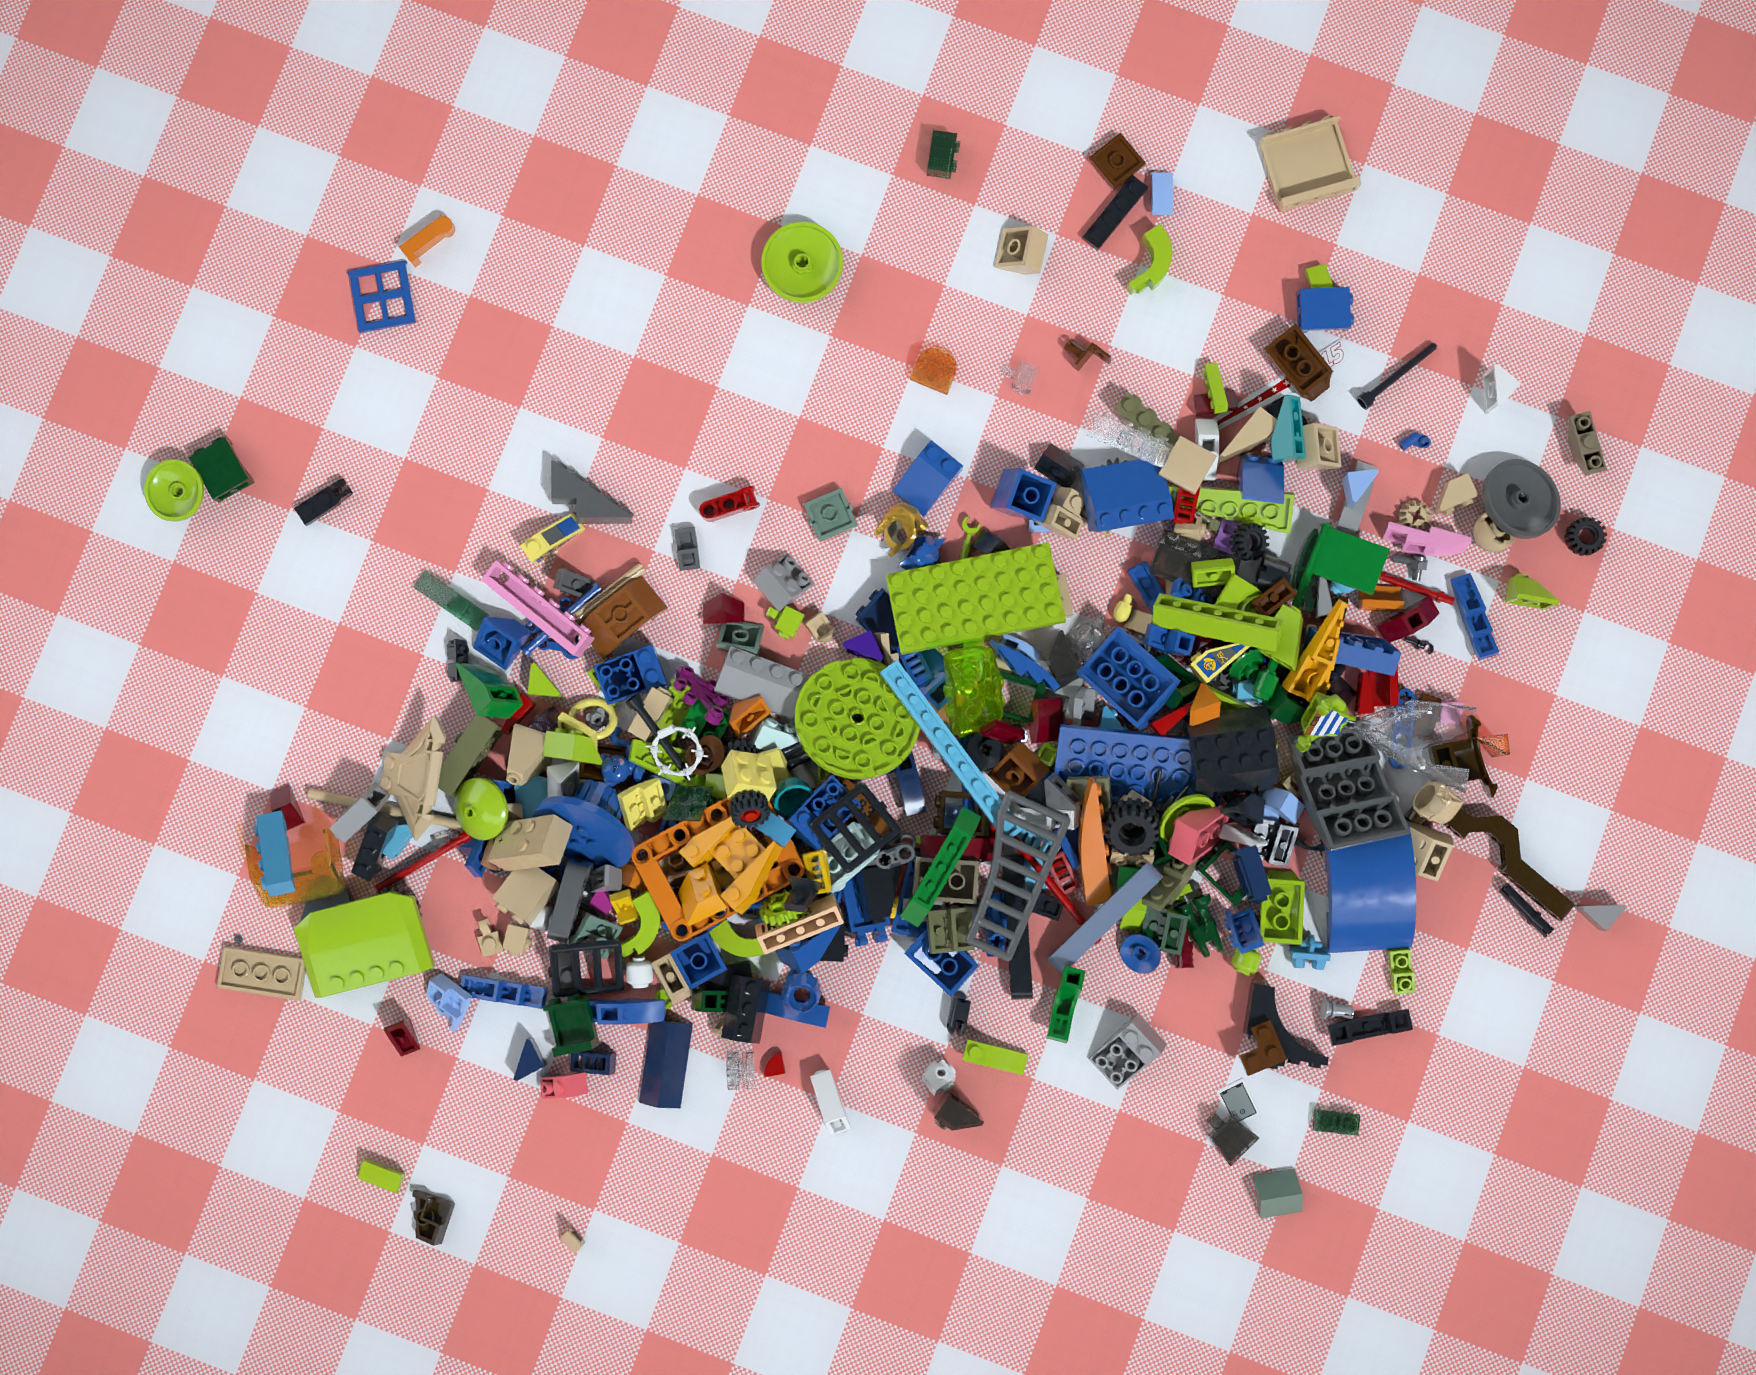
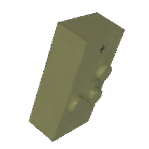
(468, 753)

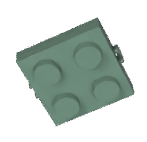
(830, 514)

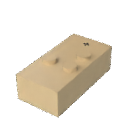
(531, 843)

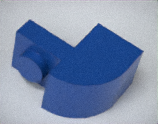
(1169, 641)

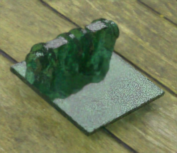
(689, 803)

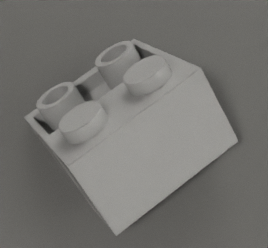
(783, 582)

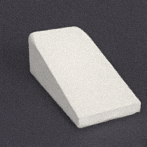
(1239, 834)

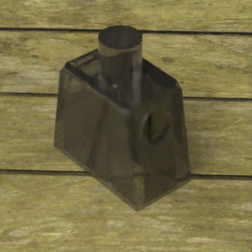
(1230, 1137)

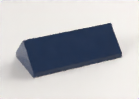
(665, 1064)

